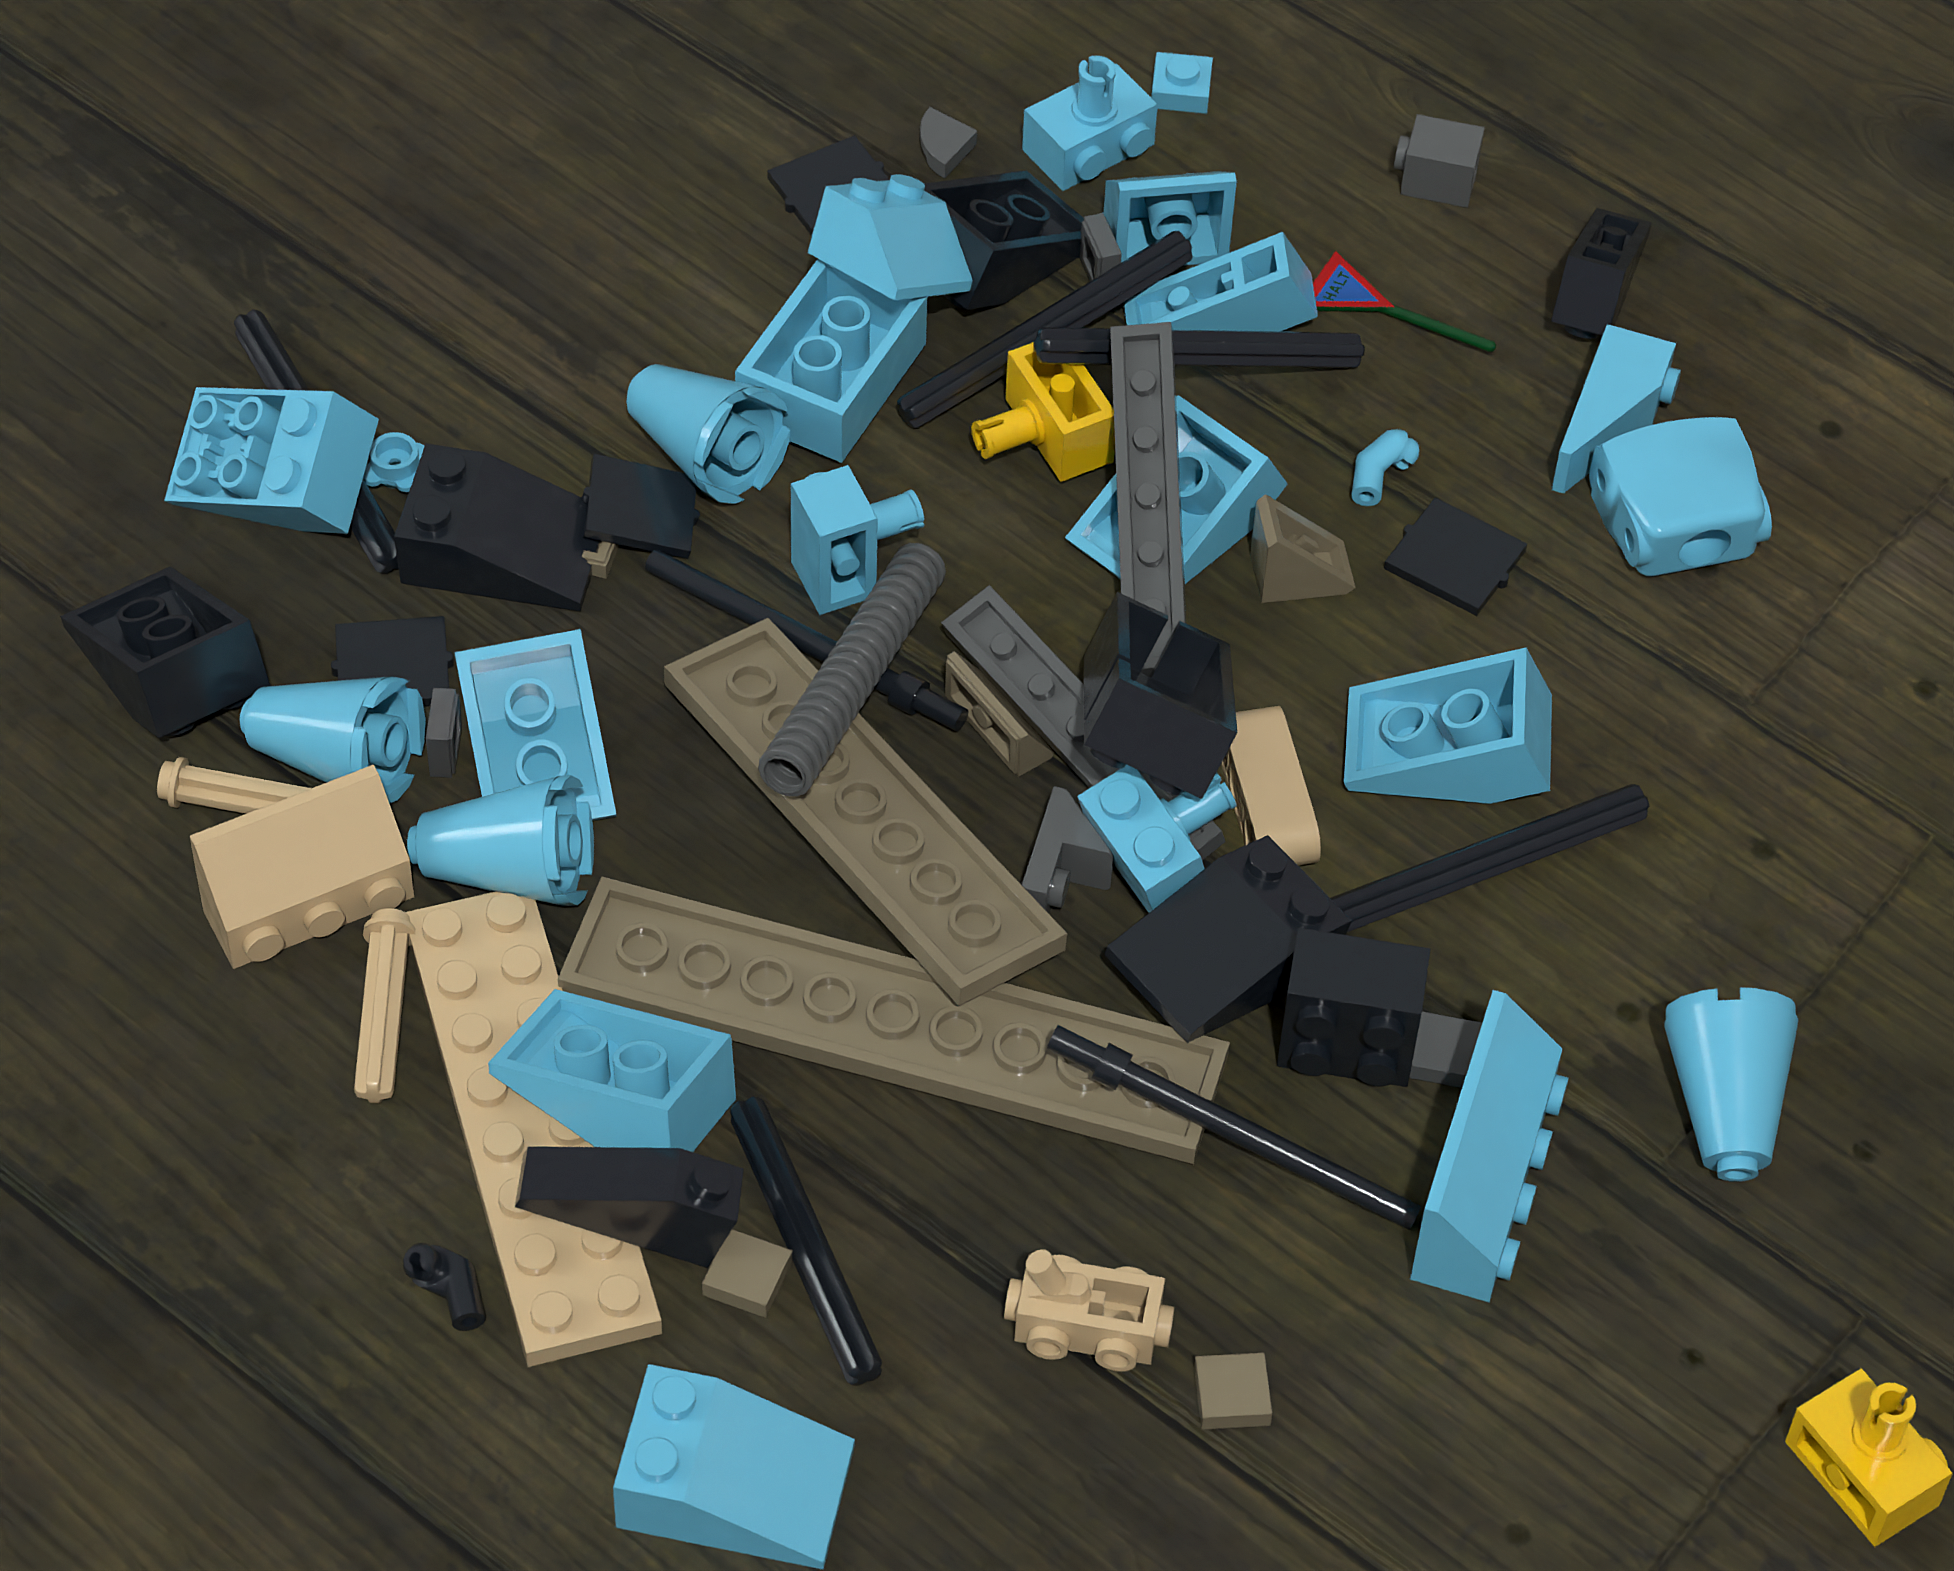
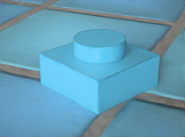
(1182, 82)

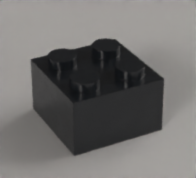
(1353, 1007)

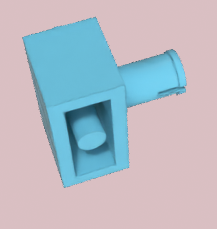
(1089, 124)
(838, 535)
(1150, 834)

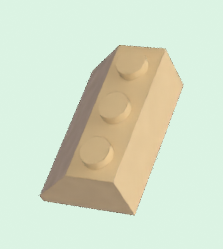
(301, 867)

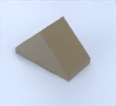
(1296, 556)

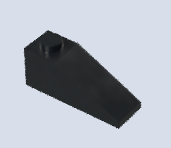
(1599, 273)
(636, 1195)

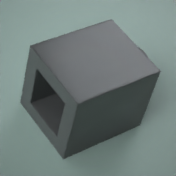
(1440, 160)

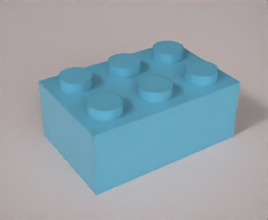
(835, 357)

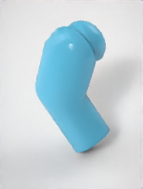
(1372, 462)

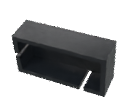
(1161, 724)

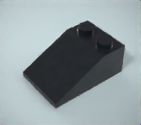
(1009, 234)
(492, 531)
(169, 651)
(1225, 939)

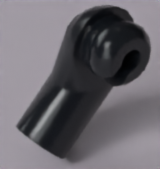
(450, 1278)

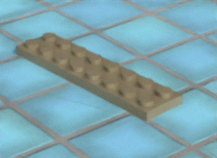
(873, 821)

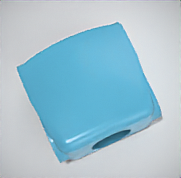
(1680, 495)

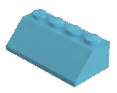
(1489, 1154)

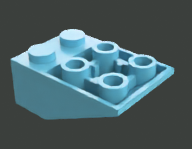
(273, 457)

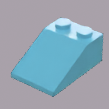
(1218, 495)
(535, 717)
(1453, 732)
(619, 1072)
(729, 1470)

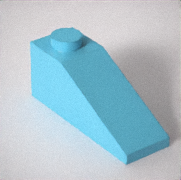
(1243, 290)
(1619, 396)

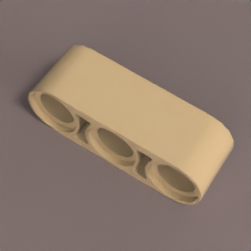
(1270, 786)

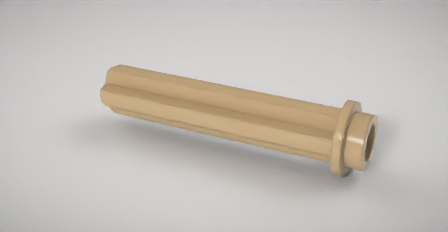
(218, 789)
(382, 1003)

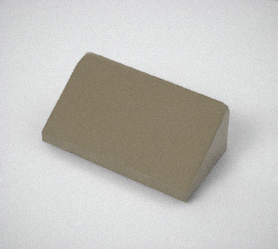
(994, 717)

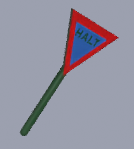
(1345, 289)

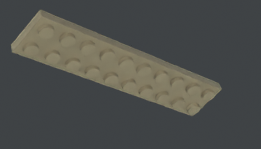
(881, 1016)

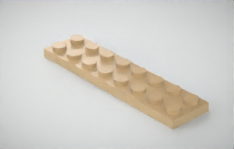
(482, 977)

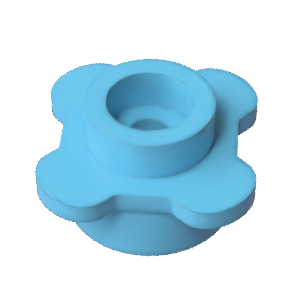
(393, 461)

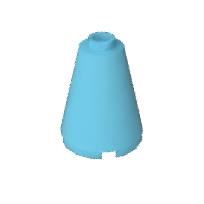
(712, 428)
(339, 728)
(511, 842)
(1733, 1073)

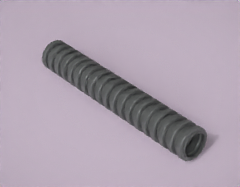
(851, 670)

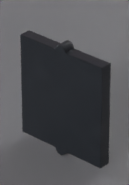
(805, 178)
(640, 506)
(1455, 556)
(395, 648)

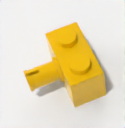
(1056, 411)
(1870, 1455)

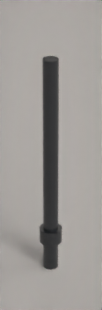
(904, 689)
(1114, 1067)

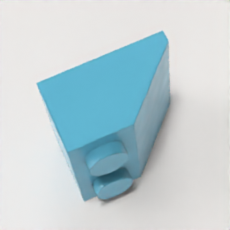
(1191, 203)
(891, 238)

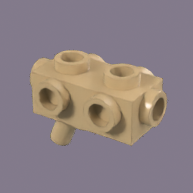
(1088, 1311)

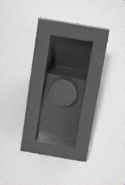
(1066, 852)

